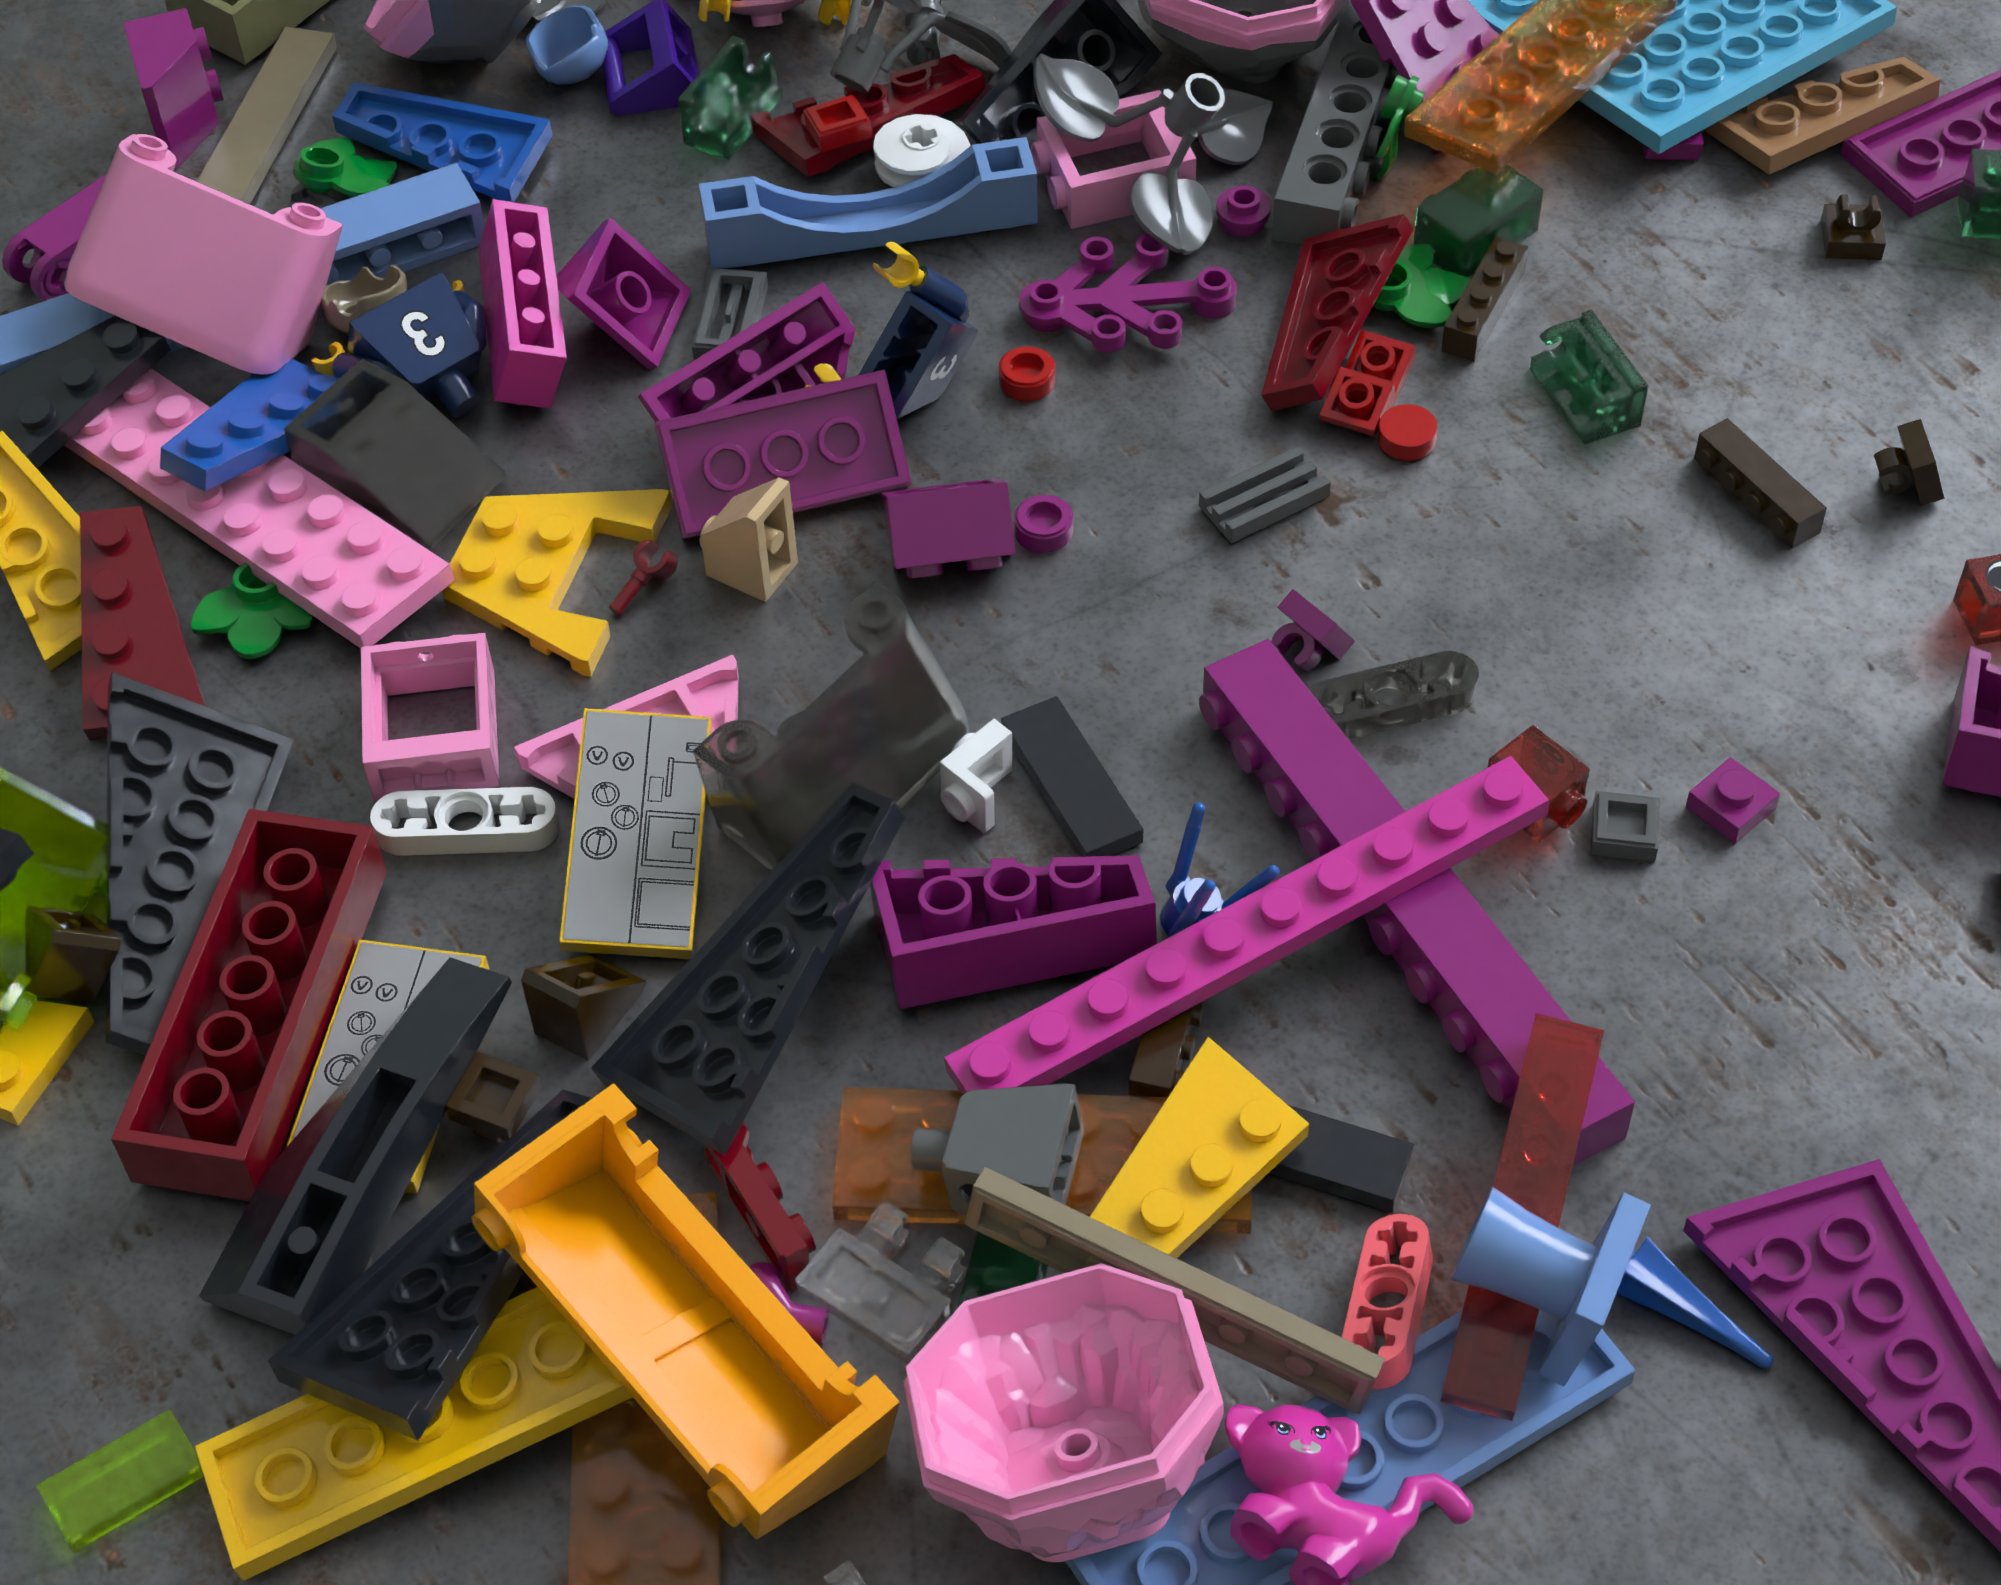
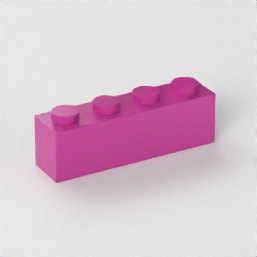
(521, 304)

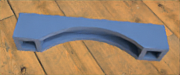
(976, 192)

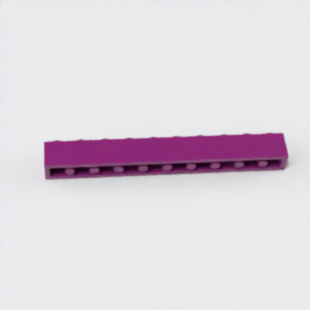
(1434, 930)

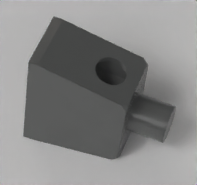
(1015, 1131)

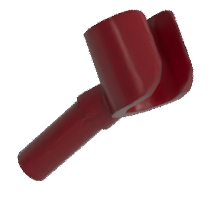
(643, 574)

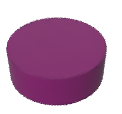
(1043, 523)

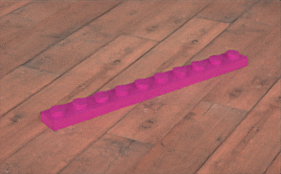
(1251, 933)

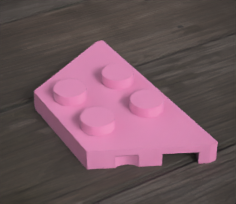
(703, 692)

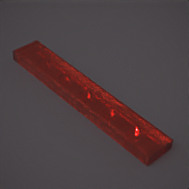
(1535, 1173)

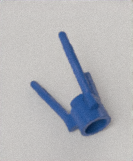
(1199, 898)

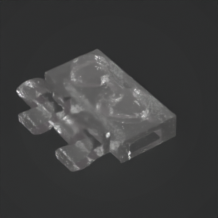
(876, 1294)

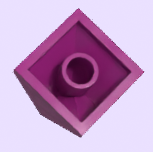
(625, 292)

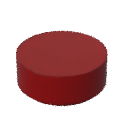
(1027, 373)
(1407, 432)

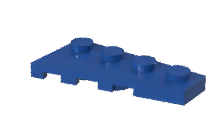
(488, 144)
(243, 426)

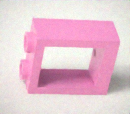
(1105, 193)
(429, 761)

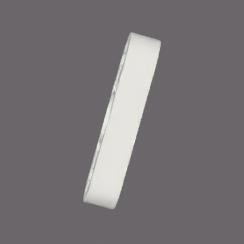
(420, 805)

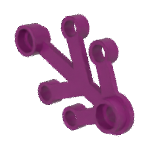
(1060, 303)

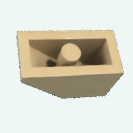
(752, 540)

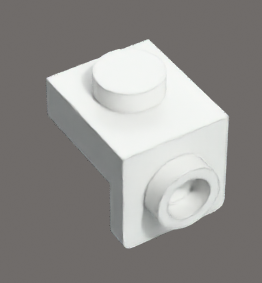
(970, 772)

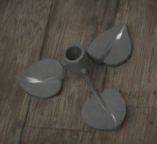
(864, 52)
(1228, 124)

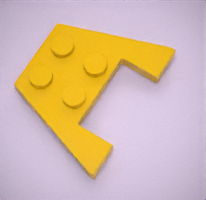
(527, 552)

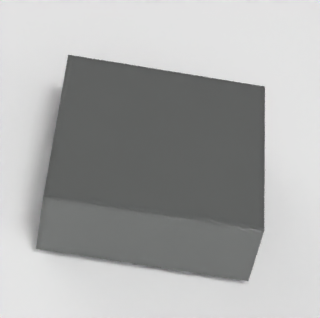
(1625, 826)

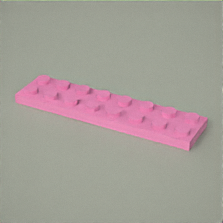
(275, 517)

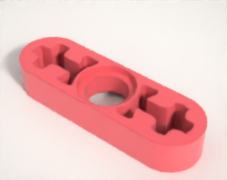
(1379, 1276)

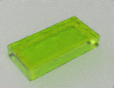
(121, 1480)

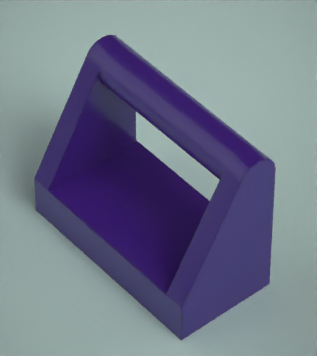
(674, 57)

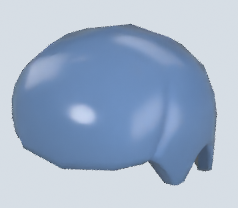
(567, 45)

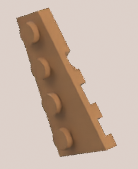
(1824, 114)

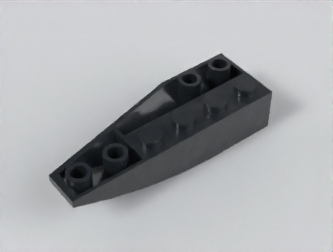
(351, 1163)

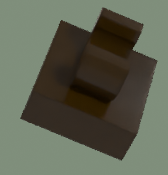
(1853, 230)
(1910, 465)
(493, 1097)

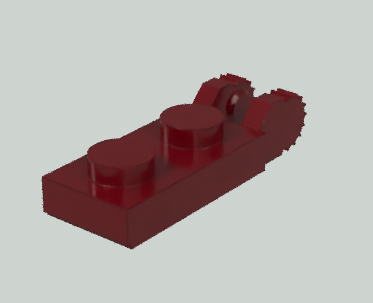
(756, 1198)

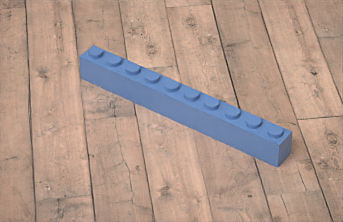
(393, 225)

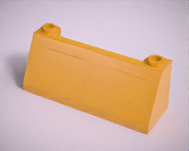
(682, 1318)

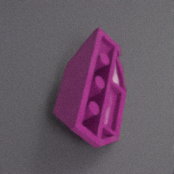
(761, 360)

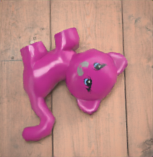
(1298, 1466)

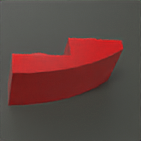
(1368, 383)

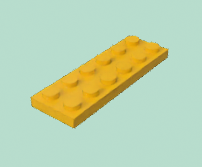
(325, 1471)

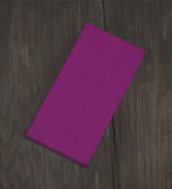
(1926, 151)
(822, 438)

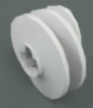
(916, 147)

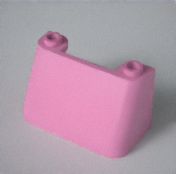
(202, 261)

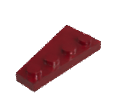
(920, 89)
(1327, 306)
(127, 615)

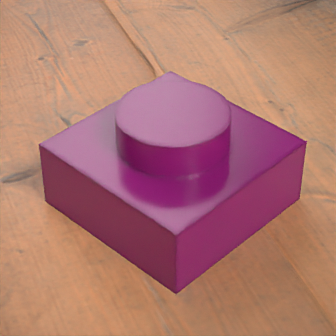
(1732, 800)

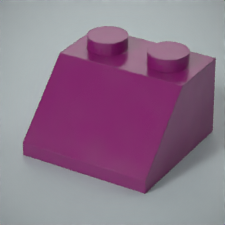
(174, 80)
(949, 525)

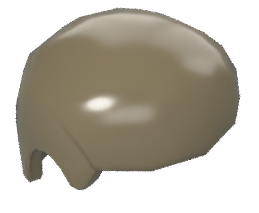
(351, 299)

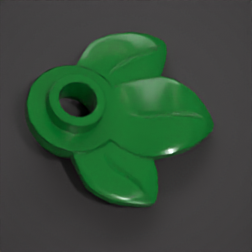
(1399, 104)
(334, 166)
(1419, 291)
(250, 614)

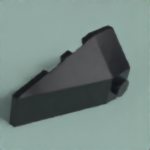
(1068, 29)

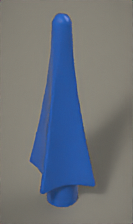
(1660, 1286)

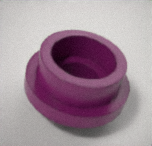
(1243, 210)

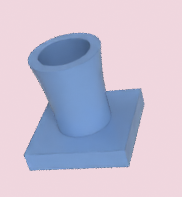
(1552, 1270)

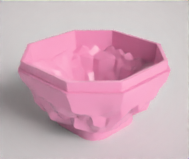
(1065, 1410)

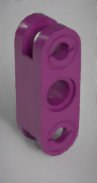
(53, 243)

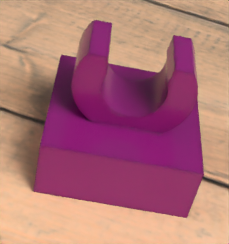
(1313, 628)

